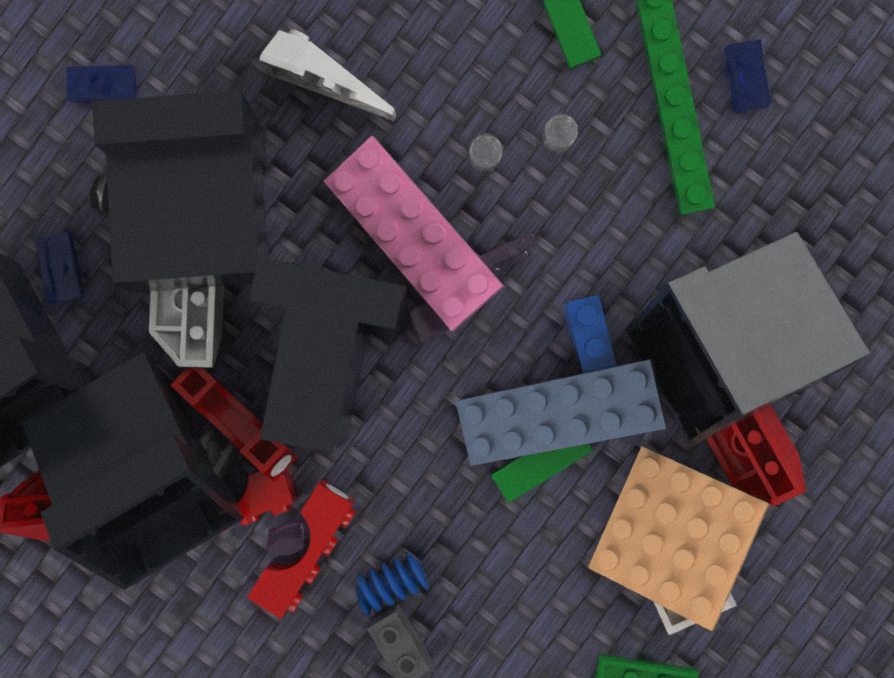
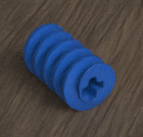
(390, 582)

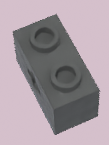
(399, 643)

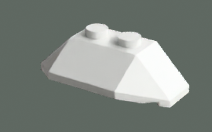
(188, 324)

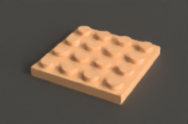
(678, 537)

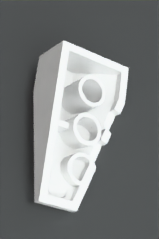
(304, 64)

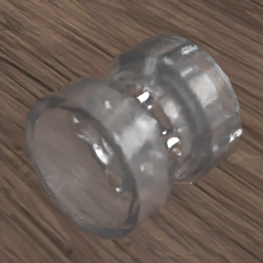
(556, 139)
(485, 159)

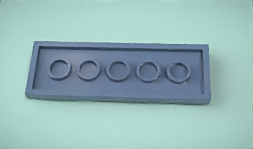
(562, 413)

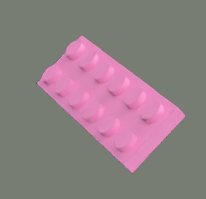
(413, 233)

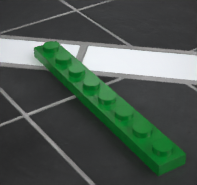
(675, 105)

